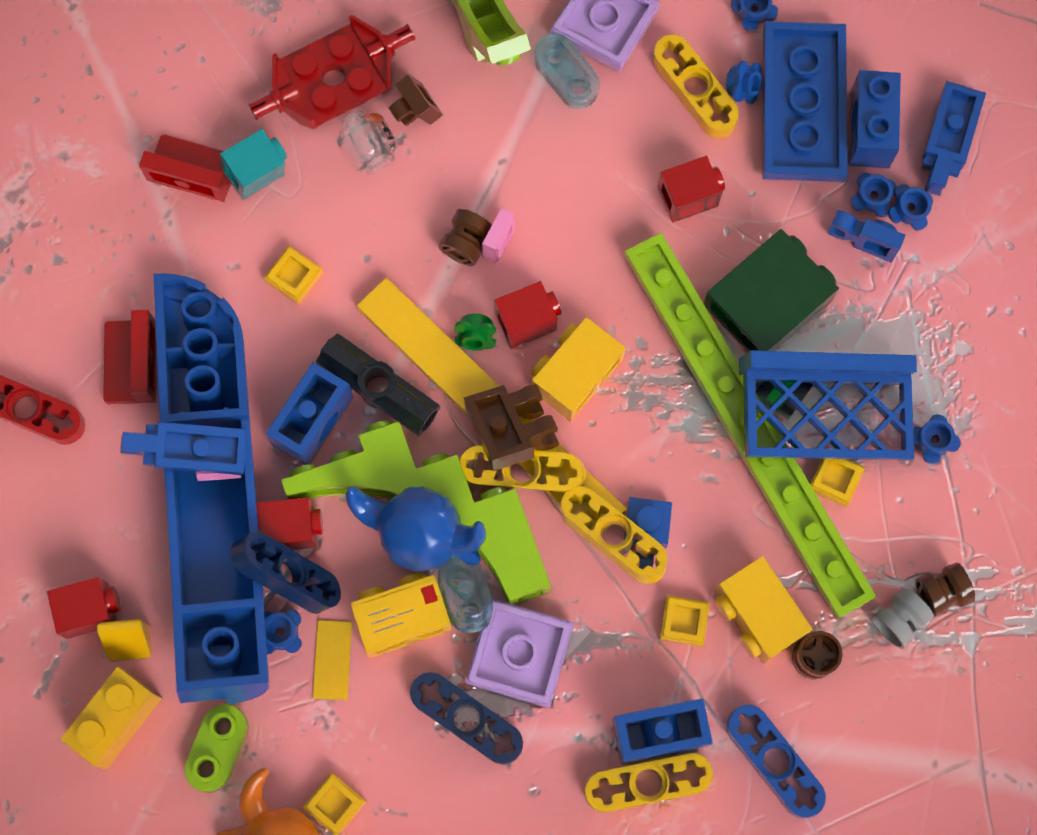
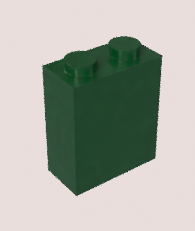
(771, 294)

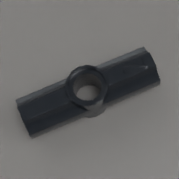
(398, 400)

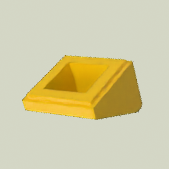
(125, 639)

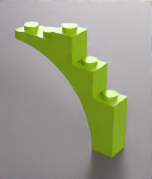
(491, 31)
(388, 469)

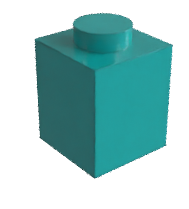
(253, 163)

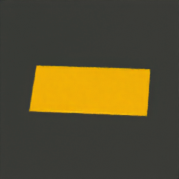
(332, 660)

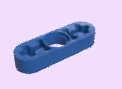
(787, 795)

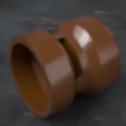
(465, 237)
(945, 589)
(822, 650)

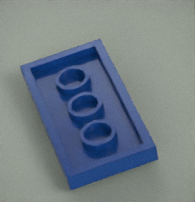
(804, 101)

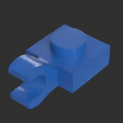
(654, 519)

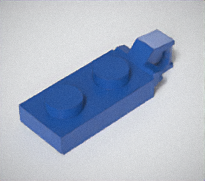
(951, 134)
(189, 447)

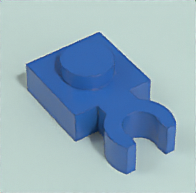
(872, 237)

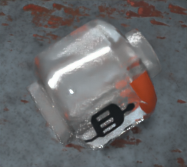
(366, 142)

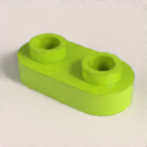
(217, 748)

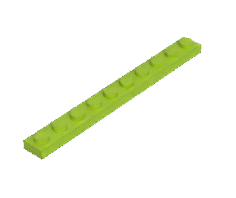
(778, 478)

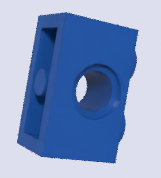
(874, 119)
(310, 414)
(662, 731)

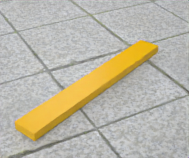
(455, 373)

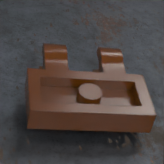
(499, 426)

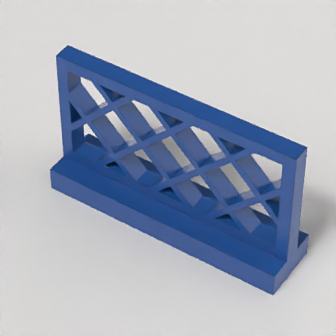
(828, 368)

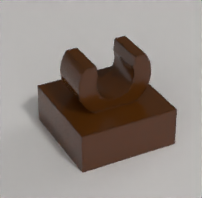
(414, 103)

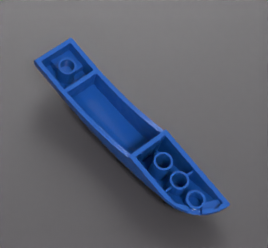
(214, 606)

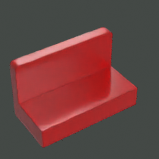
(186, 168)
(130, 359)

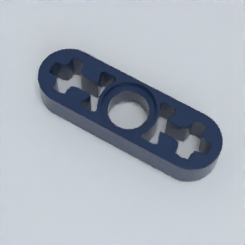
(311, 585)
(433, 708)

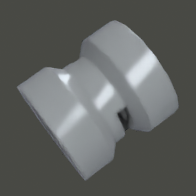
(903, 617)

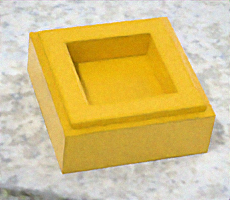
(293, 275)
(837, 480)
(684, 621)
(334, 804)

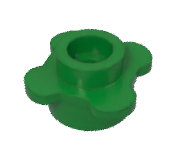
(475, 332)

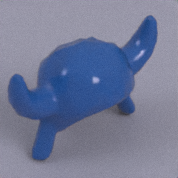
(419, 528)

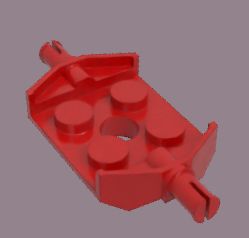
(355, 51)

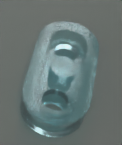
(569, 72)
(466, 596)

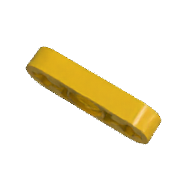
(669, 70)
(553, 484)
(645, 546)
(678, 765)

